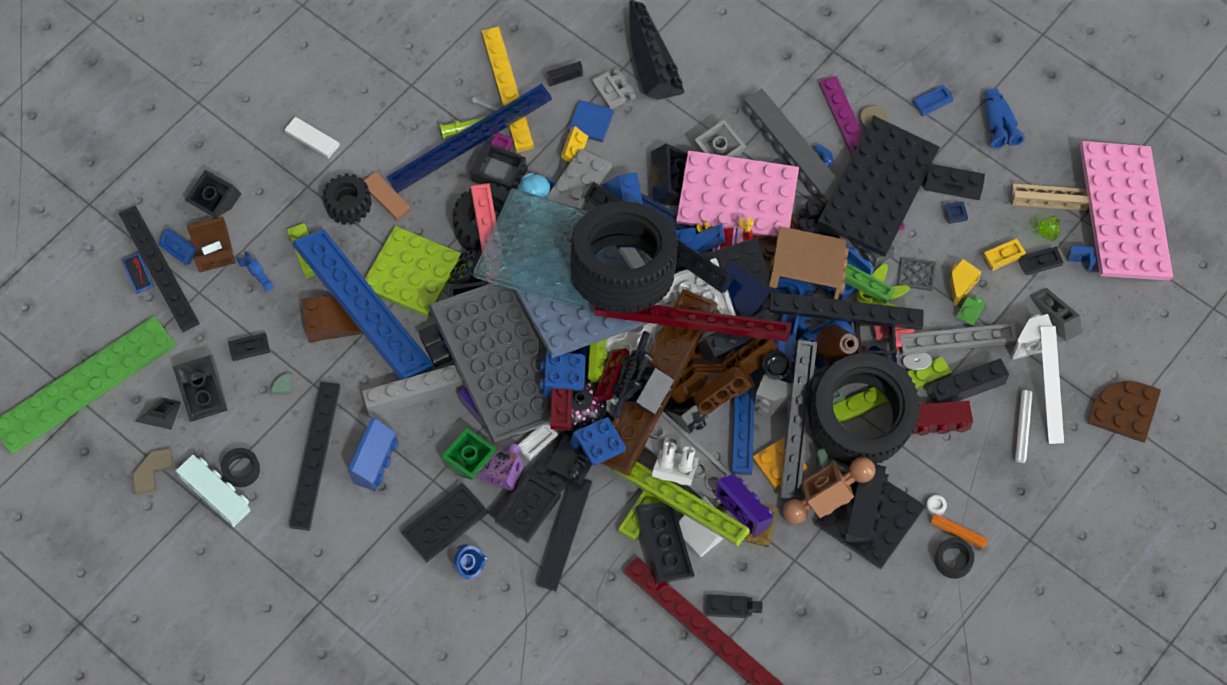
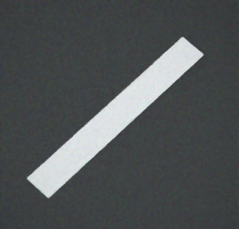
(1052, 385)

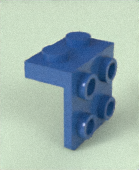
(562, 372)
(598, 441)

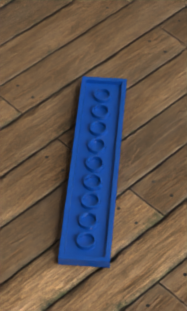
(363, 305)

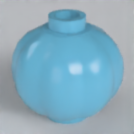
(535, 185)

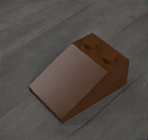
(326, 319)

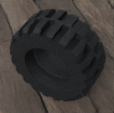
(464, 213)

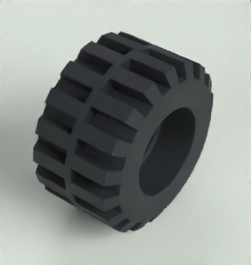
(350, 211)

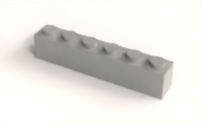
(413, 390)

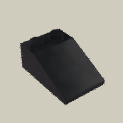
(200, 388)

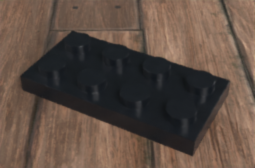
(444, 522)
(664, 542)

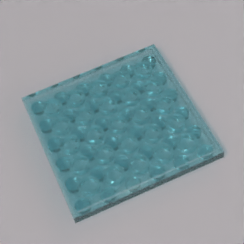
(533, 248)

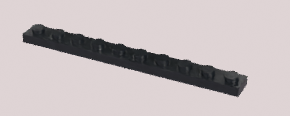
(686, 255)

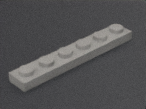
(958, 339)

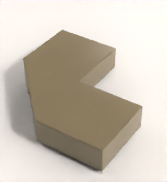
(155, 462)

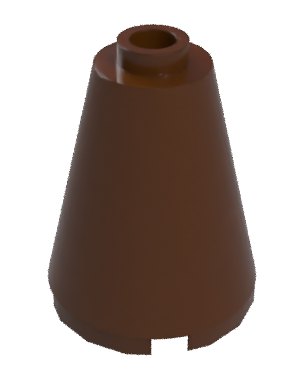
(835, 343)

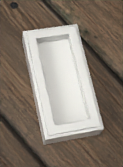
(537, 441)

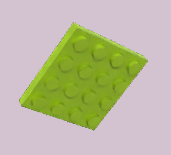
(412, 271)

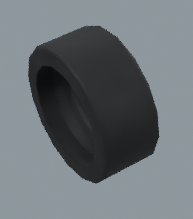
(233, 455)
(961, 545)

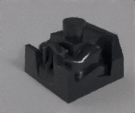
(686, 415)

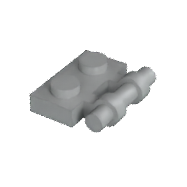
(609, 90)

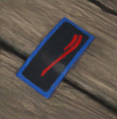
(137, 273)

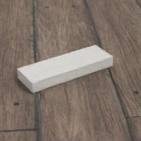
(312, 137)

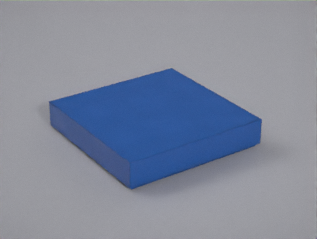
(592, 120)

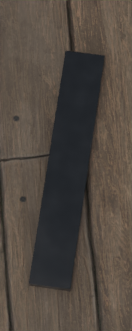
(564, 535)

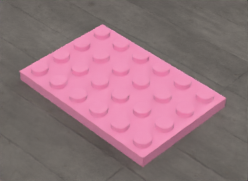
(733, 188)

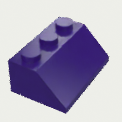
(743, 504)

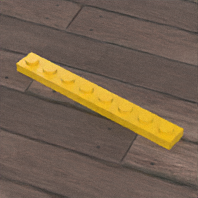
(506, 85)

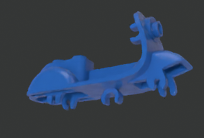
(794, 287)

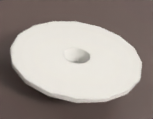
(917, 361)

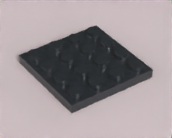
(896, 518)

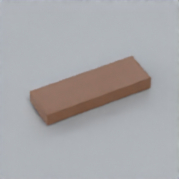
(387, 196)

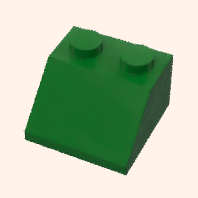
(468, 454)

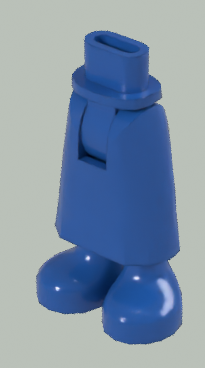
(1000, 120)

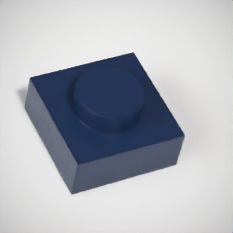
(956, 212)

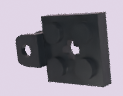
(809, 222)

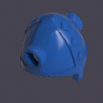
(469, 561)

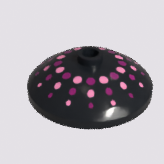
(586, 411)

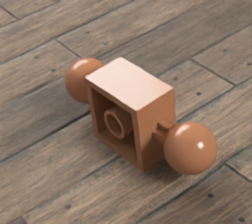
(828, 490)

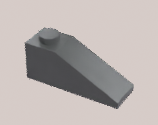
(1060, 314)

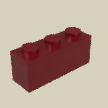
(944, 418)

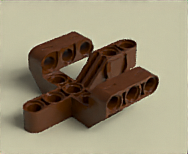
(718, 382)

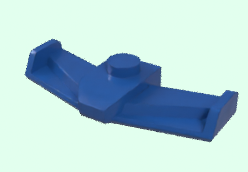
(703, 241)

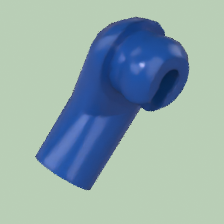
(825, 153)

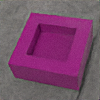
(502, 141)

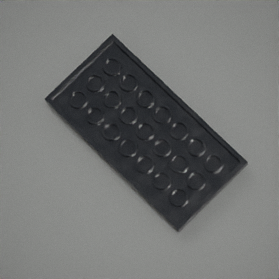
(878, 186)

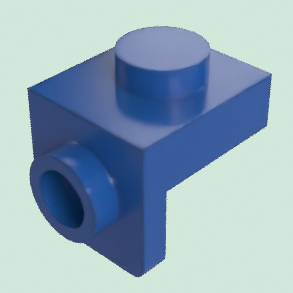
(1082, 254)

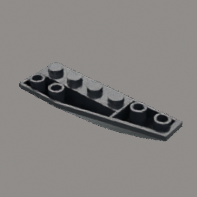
(652, 59)

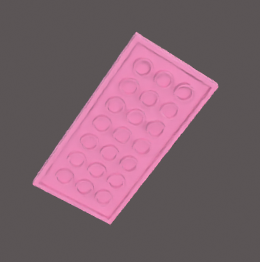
(1125, 211)

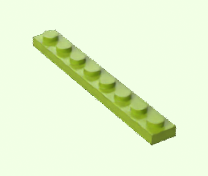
(873, 398)
(687, 504)

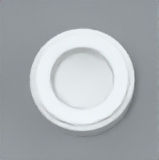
(936, 505)

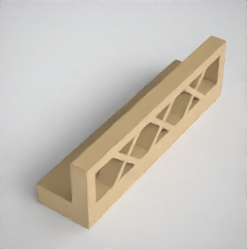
(1049, 200)

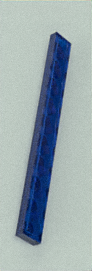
(469, 138)

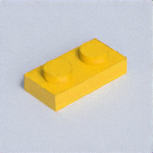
(575, 141)
(1004, 254)

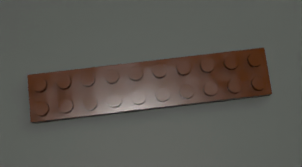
(670, 355)

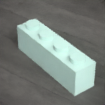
(213, 490)

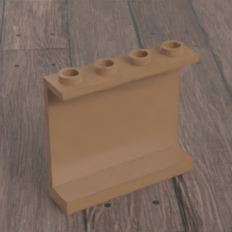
(810, 259)

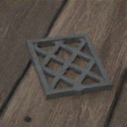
(916, 262)

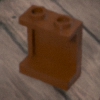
(208, 232)

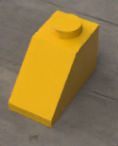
(962, 280)

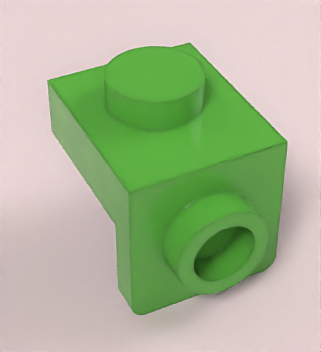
(971, 309)

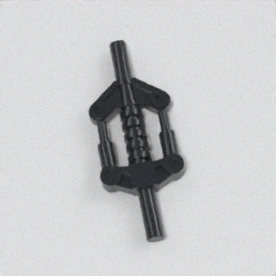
(632, 365)

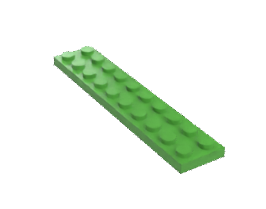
(84, 384)

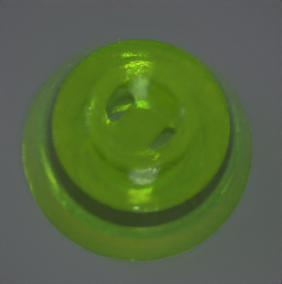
(1049, 228)

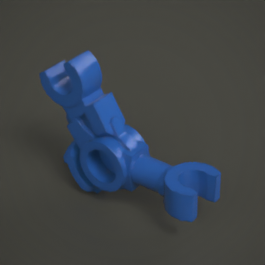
(256, 271)

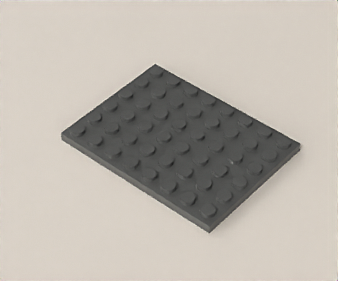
(496, 358)

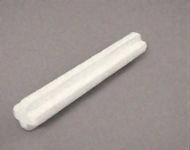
(1023, 426)

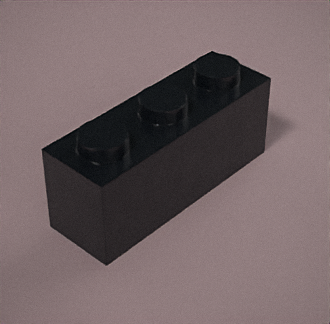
(954, 182)

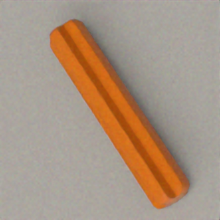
(959, 531)

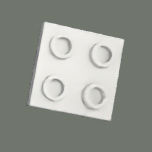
(675, 466)

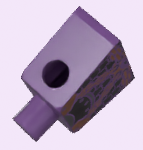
(503, 468)

